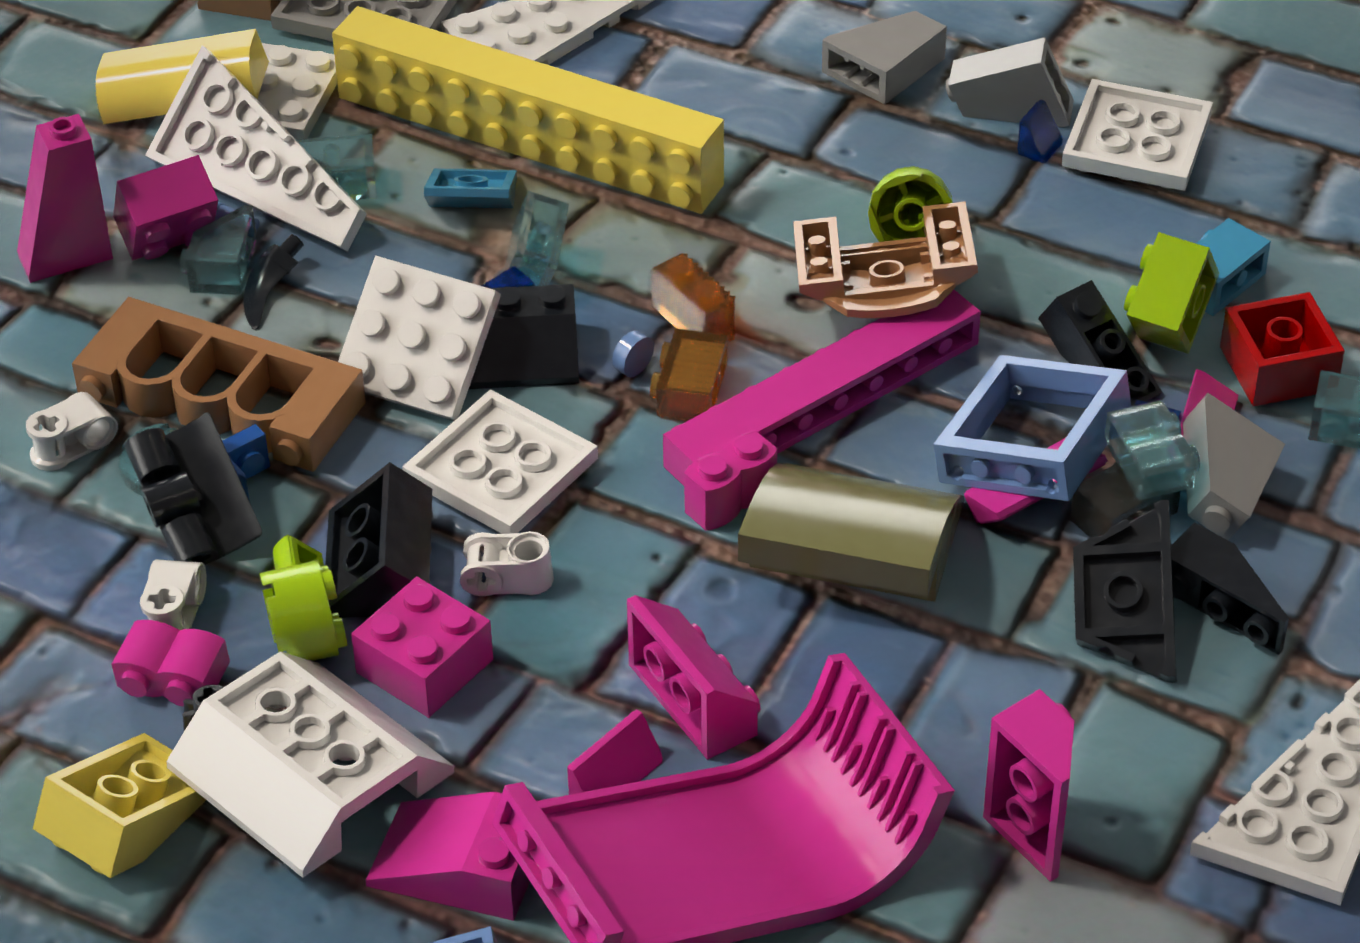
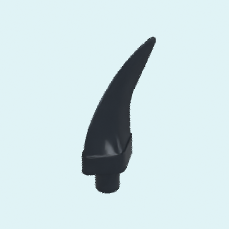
(267, 272)

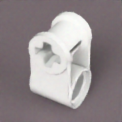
(71, 428)
(510, 562)
(174, 592)

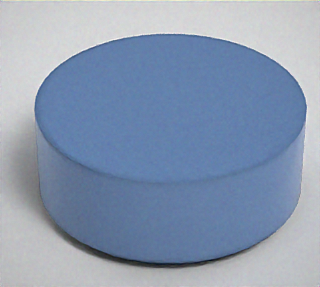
(633, 353)

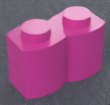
(727, 480)
(169, 661)

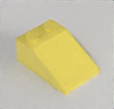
(115, 805)

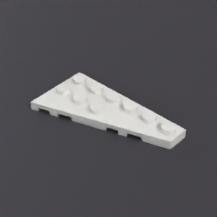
(538, 27)
(252, 154)
(1300, 814)

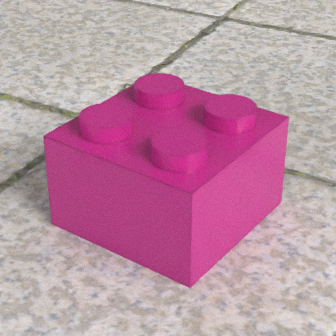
(164, 207)
(422, 646)

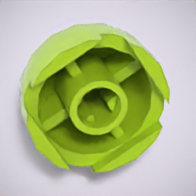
(898, 200)

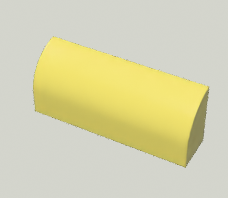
(147, 78)

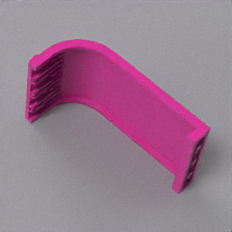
(741, 845)

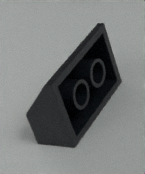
(530, 339)
(378, 541)

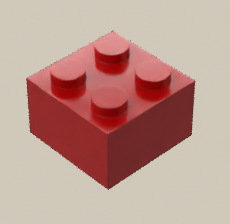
(1279, 347)

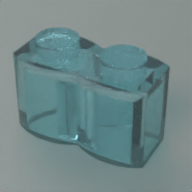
(1151, 449)

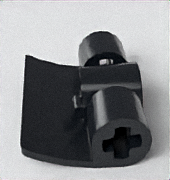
(193, 491)

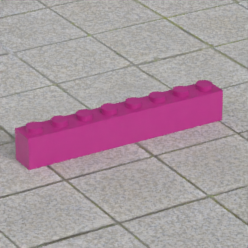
(829, 382)

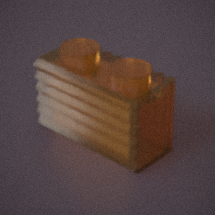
(692, 298)
(690, 373)

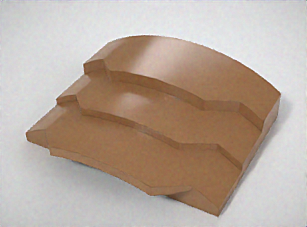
(886, 275)

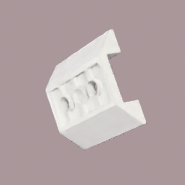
(278, 767)

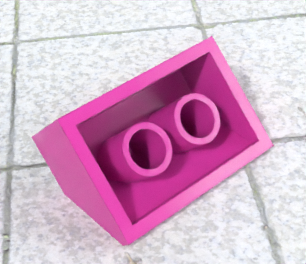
(689, 677)
(1030, 778)

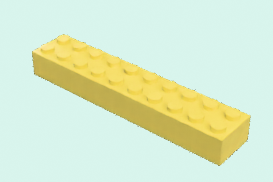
(530, 109)

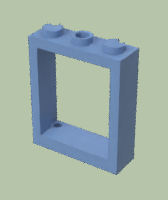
(1022, 467)

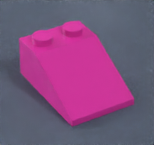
(450, 856)

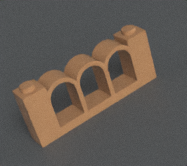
(298, 434)

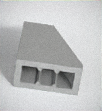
(885, 54)
(1009, 83)
(1233, 465)

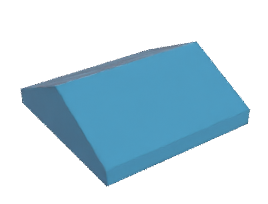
(471, 188)

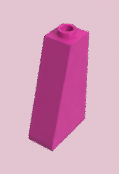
(63, 203)

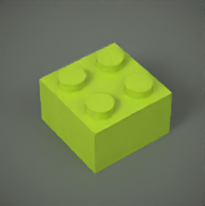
(1171, 292)

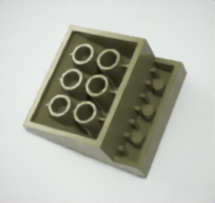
(850, 530)

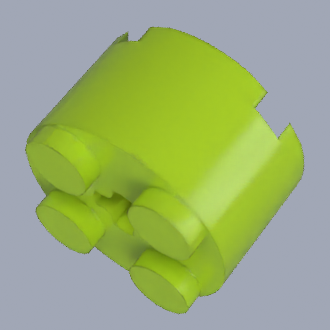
(301, 611)

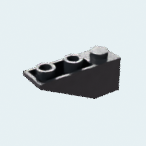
(1092, 336)
(1223, 585)

